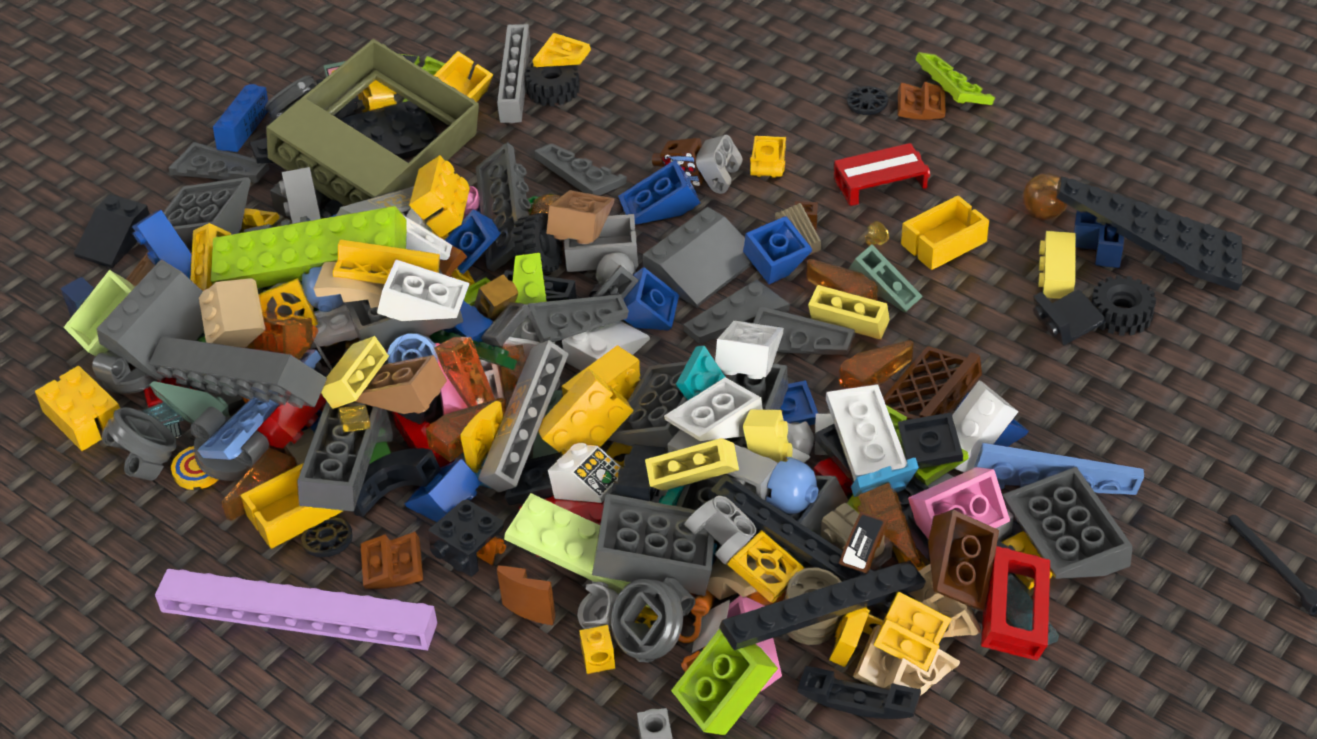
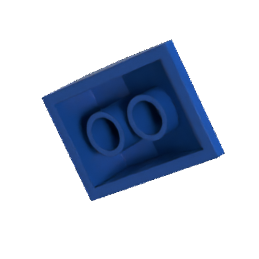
(660, 195)

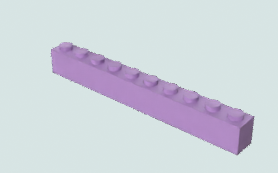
(297, 609)

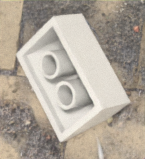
(980, 420)

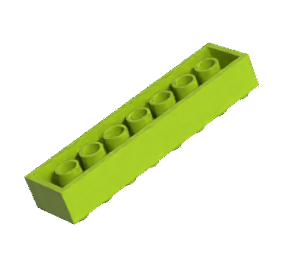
(290, 250)

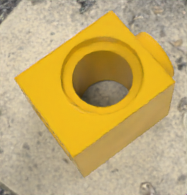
(597, 649)

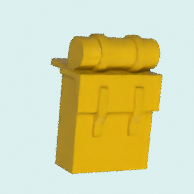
(768, 156)
(849, 632)

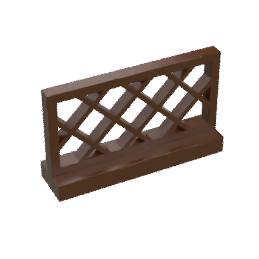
(946, 394)

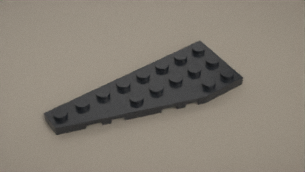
(398, 128)
(1197, 246)

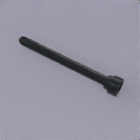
(1308, 596)

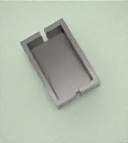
(616, 236)

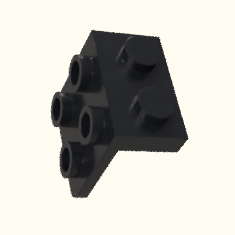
(1068, 316)
(462, 534)

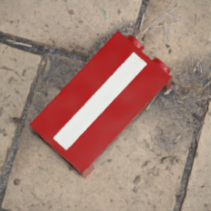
(879, 169)

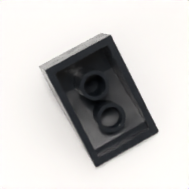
(111, 231)

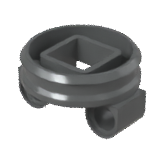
(288, 97)
(117, 374)
(144, 437)
(228, 470)
(667, 600)

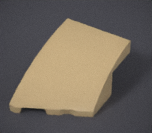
(349, 288)
(726, 582)
(962, 616)
(882, 669)

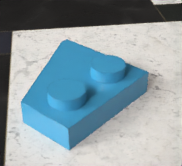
(897, 478)

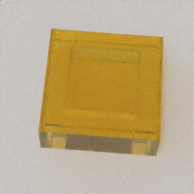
(354, 418)

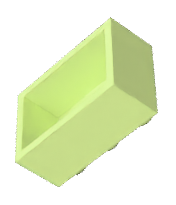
(96, 309)

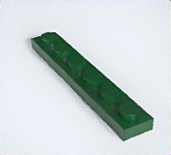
(485, 352)

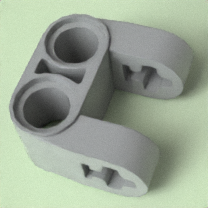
(717, 159)
(725, 524)

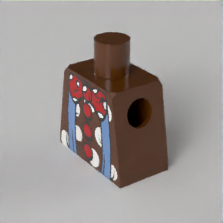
(685, 153)

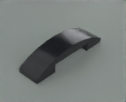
(858, 698)

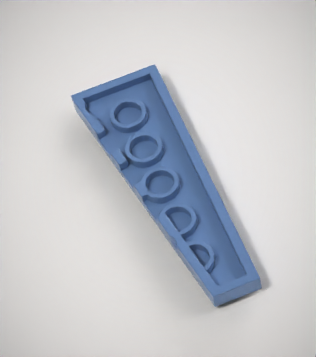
(239, 428)
(1025, 467)

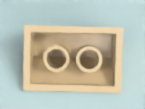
(232, 313)

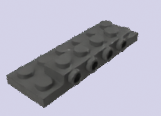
(502, 200)

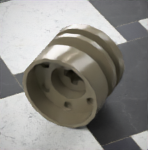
(808, 581)

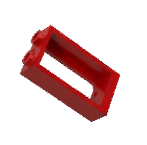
(995, 630)

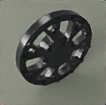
(867, 100)
(327, 537)

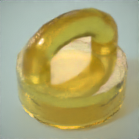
(877, 233)

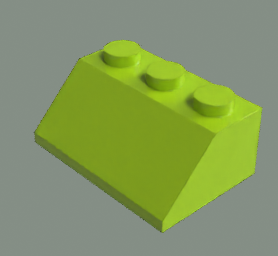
(723, 683)

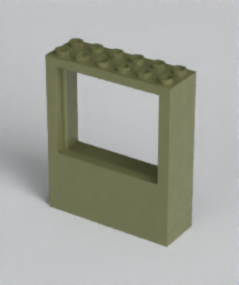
(345, 161)

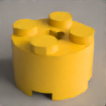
(376, 96)

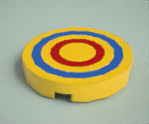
(187, 472)

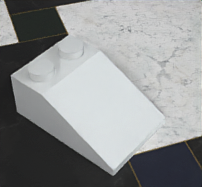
(420, 294)
(593, 344)
(748, 349)
(716, 411)

